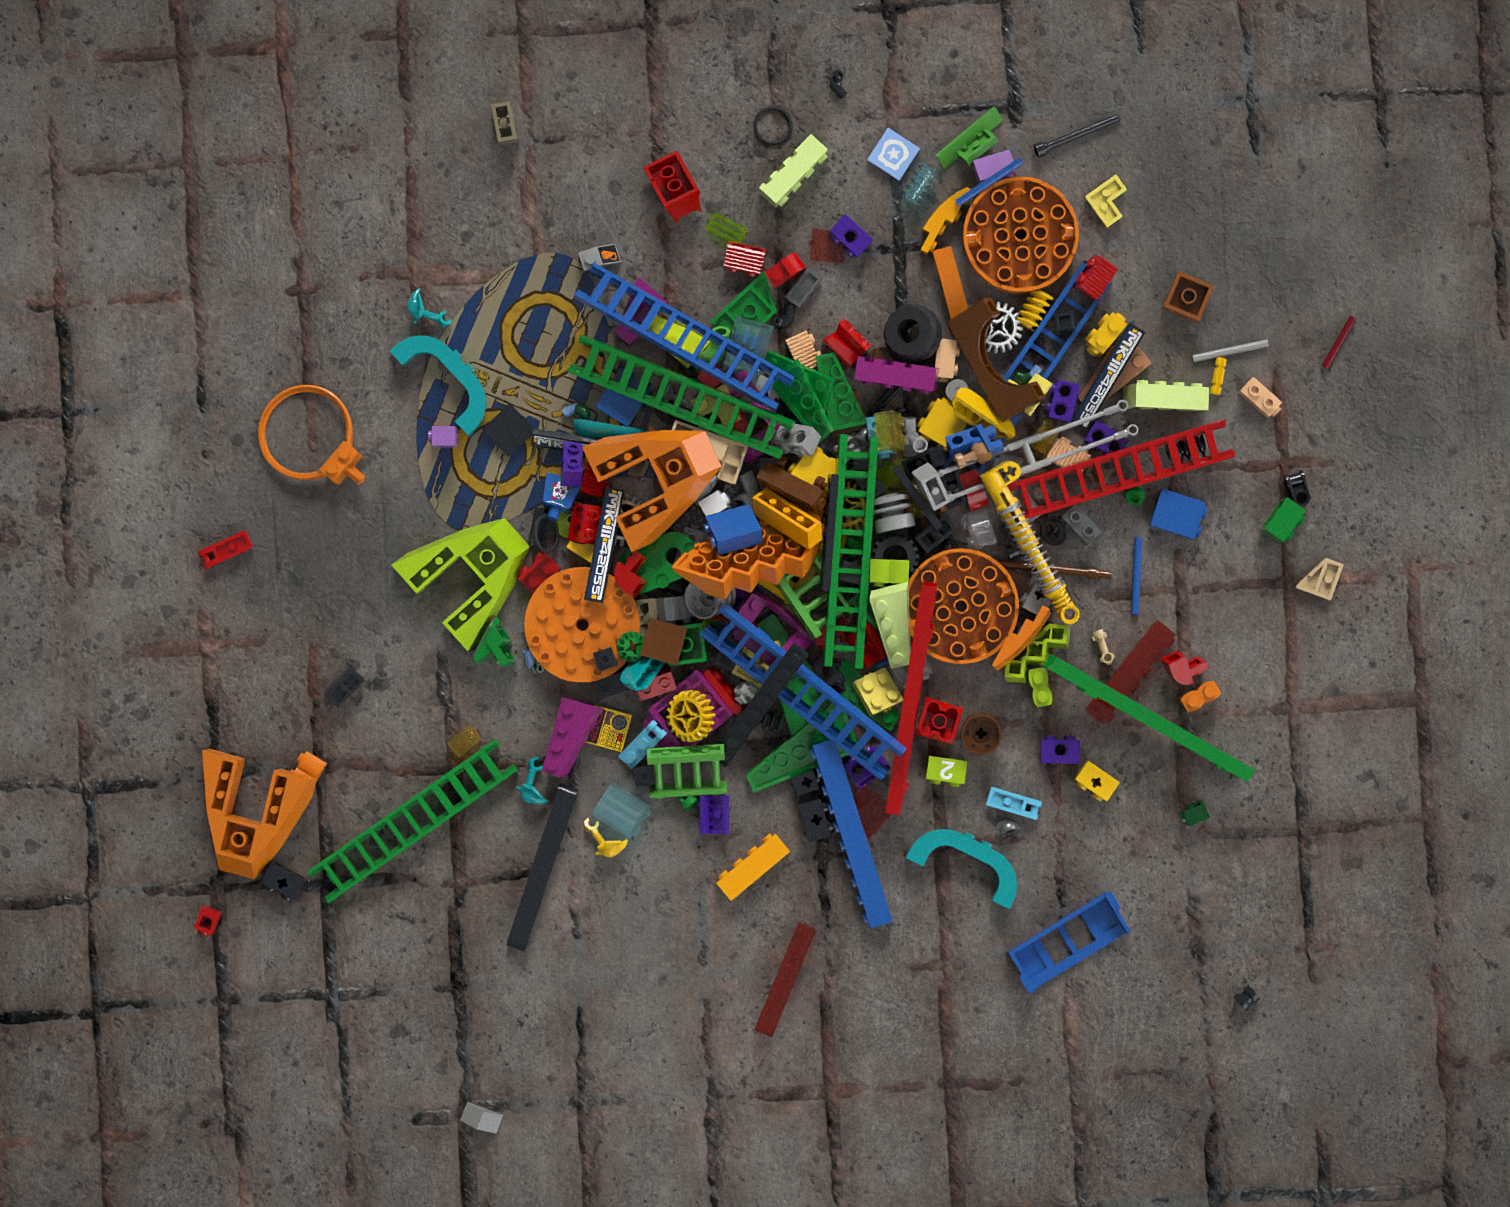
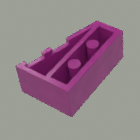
(625, 334)

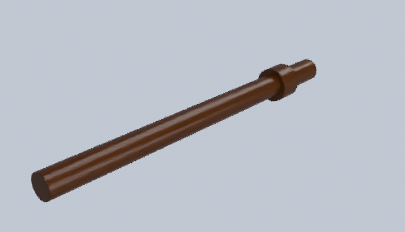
(1091, 573)

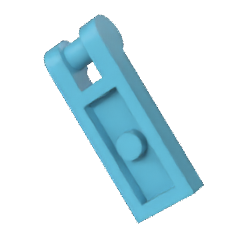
(638, 747)
(1013, 803)

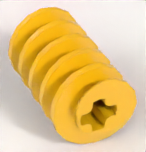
(1033, 309)

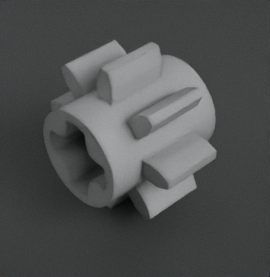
(745, 692)

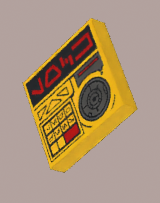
(610, 730)

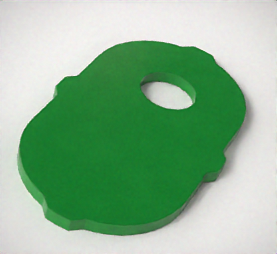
(656, 568)

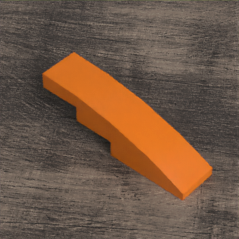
(950, 281)
(1017, 643)

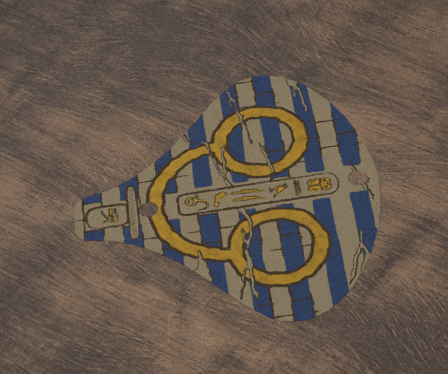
(521, 342)

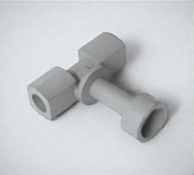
(914, 442)

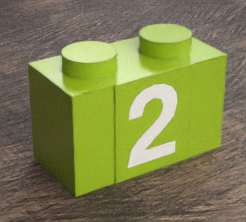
(946, 770)

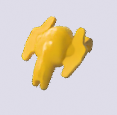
(605, 848)

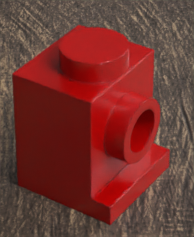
(201, 926)

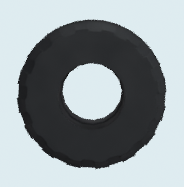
(898, 325)

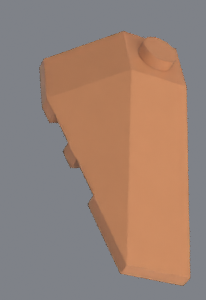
(1135, 365)

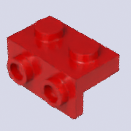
(873, 646)

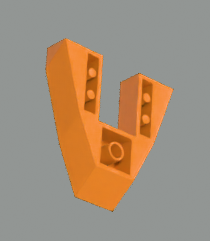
(682, 464)
(243, 843)

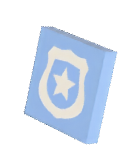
(893, 154)

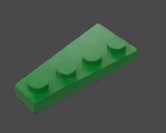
(803, 401)

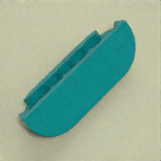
(601, 430)
(641, 673)

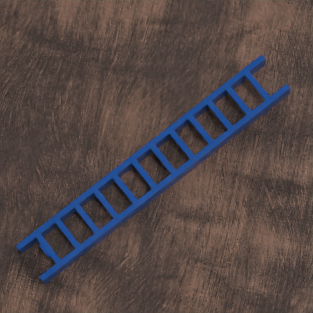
(1030, 344)

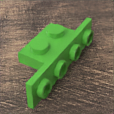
(972, 141)

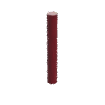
(1338, 343)

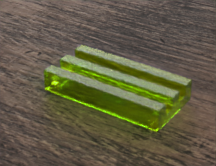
(741, 236)

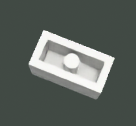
(716, 503)

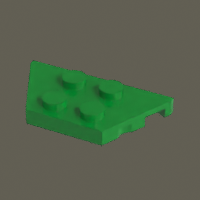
(752, 303)

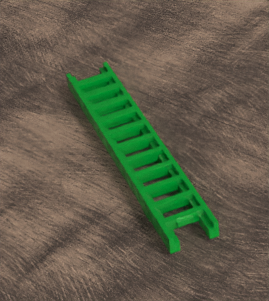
(675, 409)
(866, 533)
(1097, 689)
(404, 808)

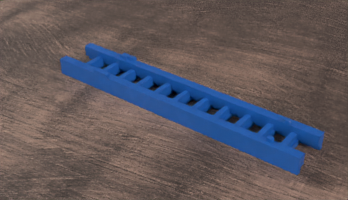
(691, 325)
(795, 702)

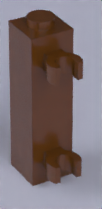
(791, 487)

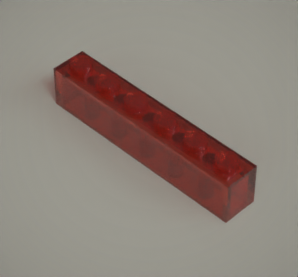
(1133, 668)
(785, 979)

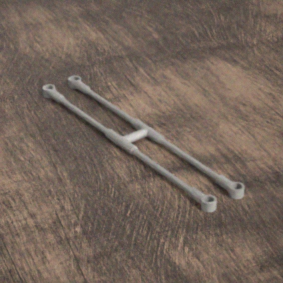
(1033, 465)

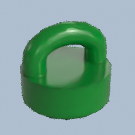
(1135, 495)
(689, 803)

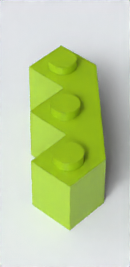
(1037, 651)

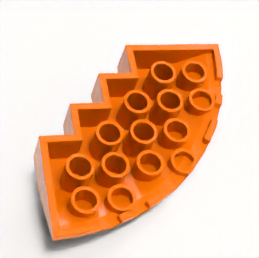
(747, 566)

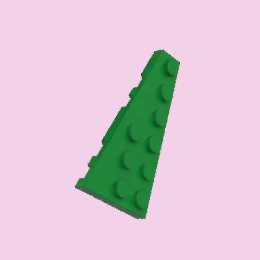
(775, 630)
(794, 754)

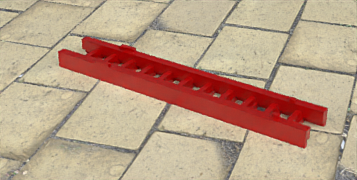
(1114, 456)
(922, 636)

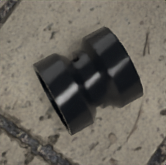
(1246, 998)

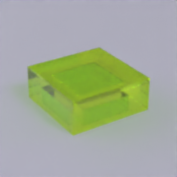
(886, 475)

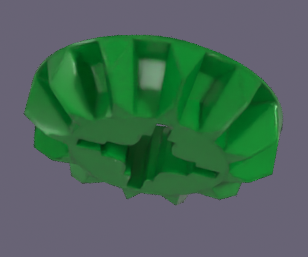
(623, 644)

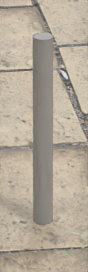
(1230, 350)

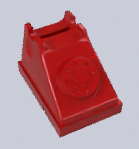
(674, 185)

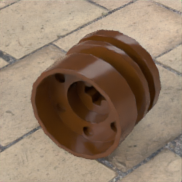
(983, 744)

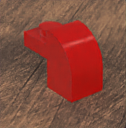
(785, 270)
(975, 499)
(626, 574)
(1181, 669)

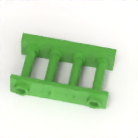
(803, 611)
(685, 754)

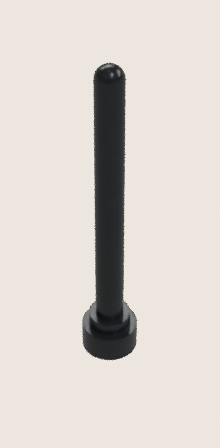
(1042, 148)

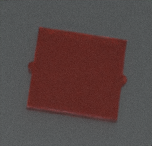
(824, 248)

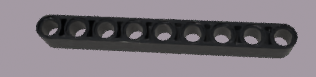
(542, 867)

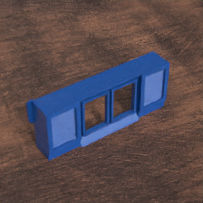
(1103, 921)

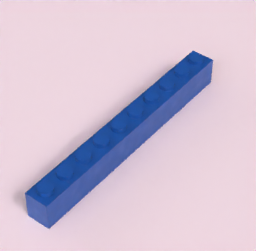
(852, 833)

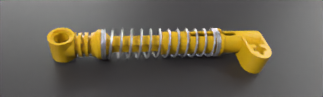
(1026, 538)

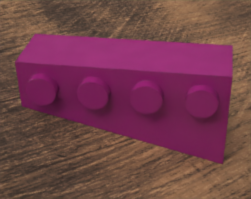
(896, 373)
(569, 735)

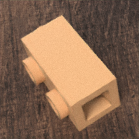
(946, 360)
(1260, 398)

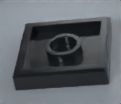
(508, 430)

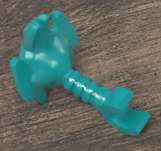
(416, 310)
(527, 791)

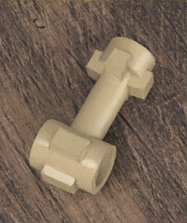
(1106, 656)

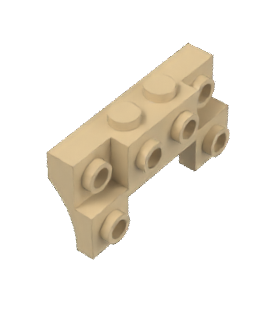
(729, 452)

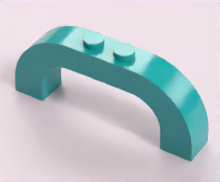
(477, 407)
(1007, 882)

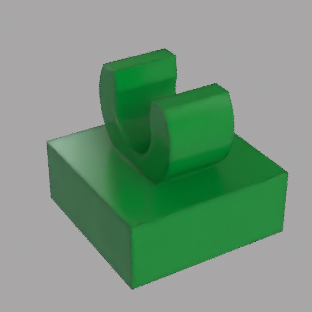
(854, 542)

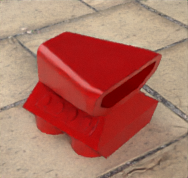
(846, 343)
(939, 720)

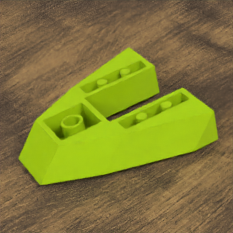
(493, 553)

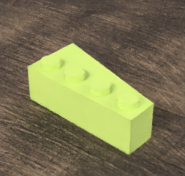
(793, 171)
(1166, 396)
(893, 620)

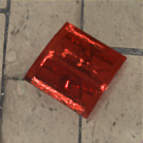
(871, 811)

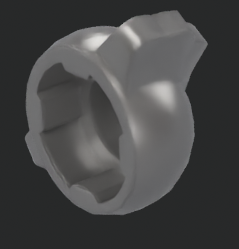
(863, 436)
(1006, 827)

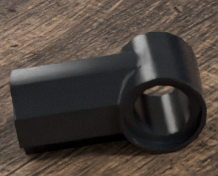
(1012, 551)

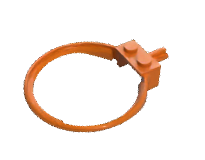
(340, 463)

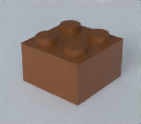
(1187, 297)

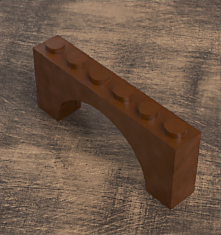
(971, 331)

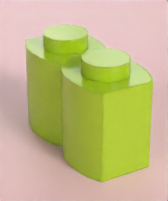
(888, 571)
(1040, 692)

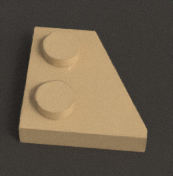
(1322, 579)

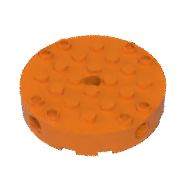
(1014, 263)
(989, 601)
(554, 630)

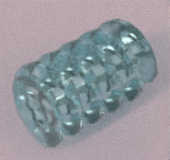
(919, 184)

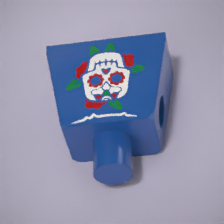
(558, 497)

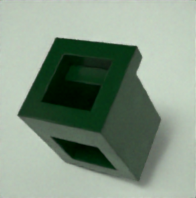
(1194, 813)

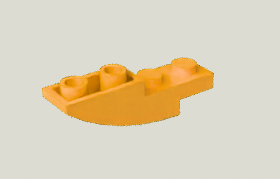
(946, 212)

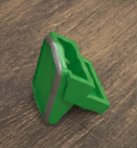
(494, 643)

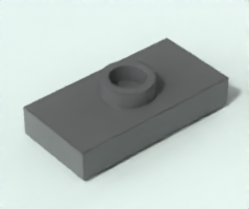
(803, 288)

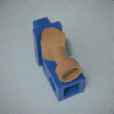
(974, 440)

